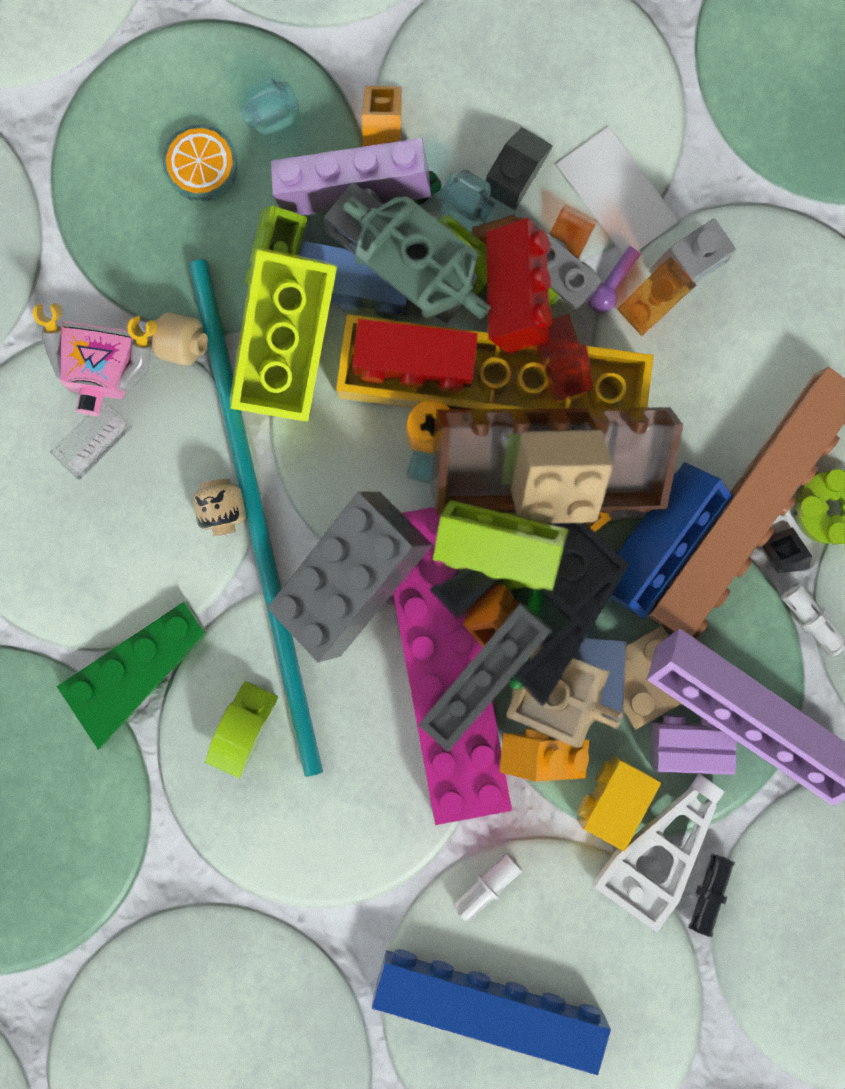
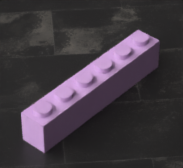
(750, 714)

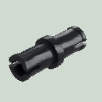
(711, 895)

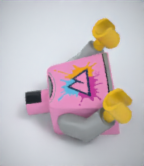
(95, 358)

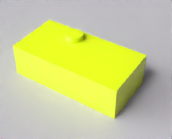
(282, 334)

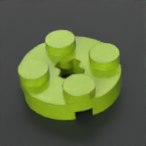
(812, 508)

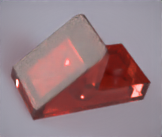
(565, 360)

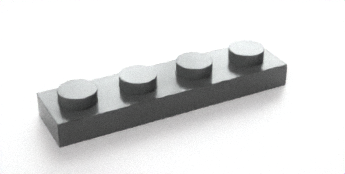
(485, 676)

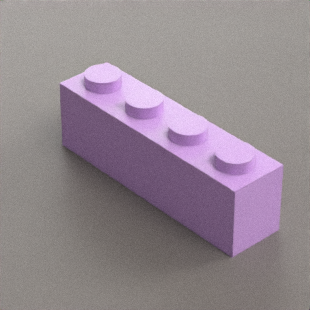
(317, 180)

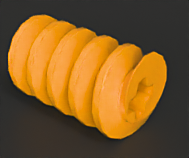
(419, 417)

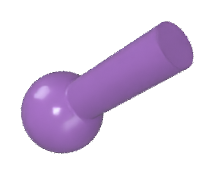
(605, 296)

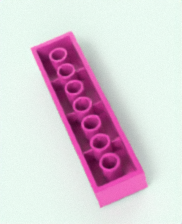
(436, 651)

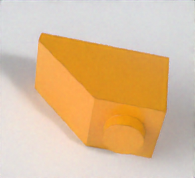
(381, 115)

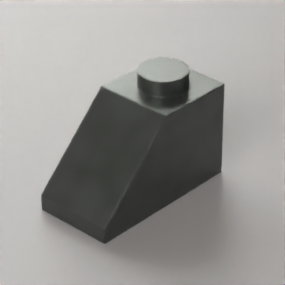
(517, 167)

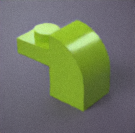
(240, 729)

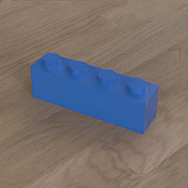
(669, 538)

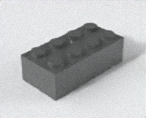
(349, 575)

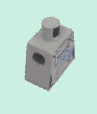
(700, 251)

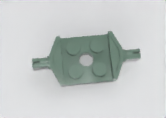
(431, 283)

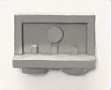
(569, 276)

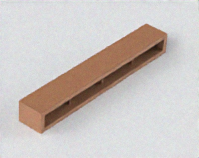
(757, 501)

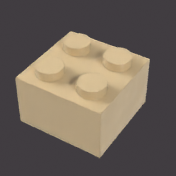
(561, 476)

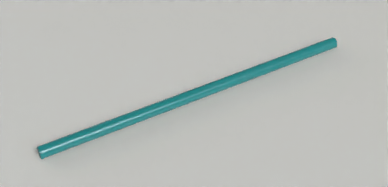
(255, 517)

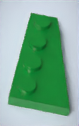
(121, 679)

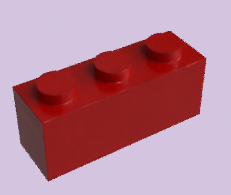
(518, 286)
(414, 354)

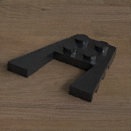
(580, 592)

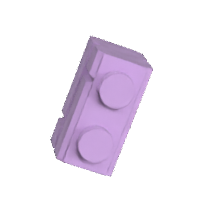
(691, 747)

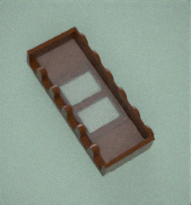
(480, 447)

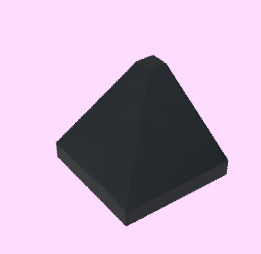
(787, 552)

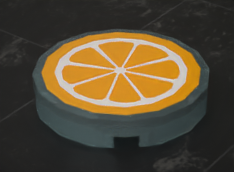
(200, 162)

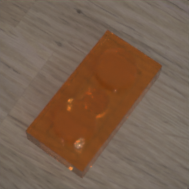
(656, 296)

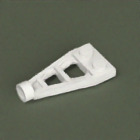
(637, 892)

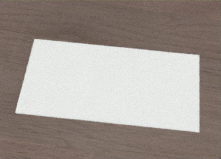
(617, 192)

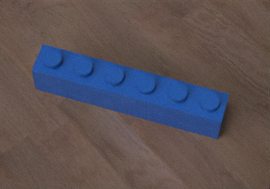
(491, 1011)

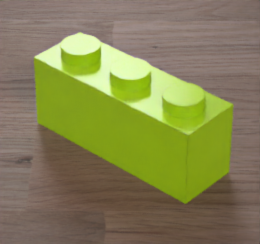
(499, 545)

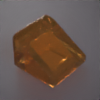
(573, 229)

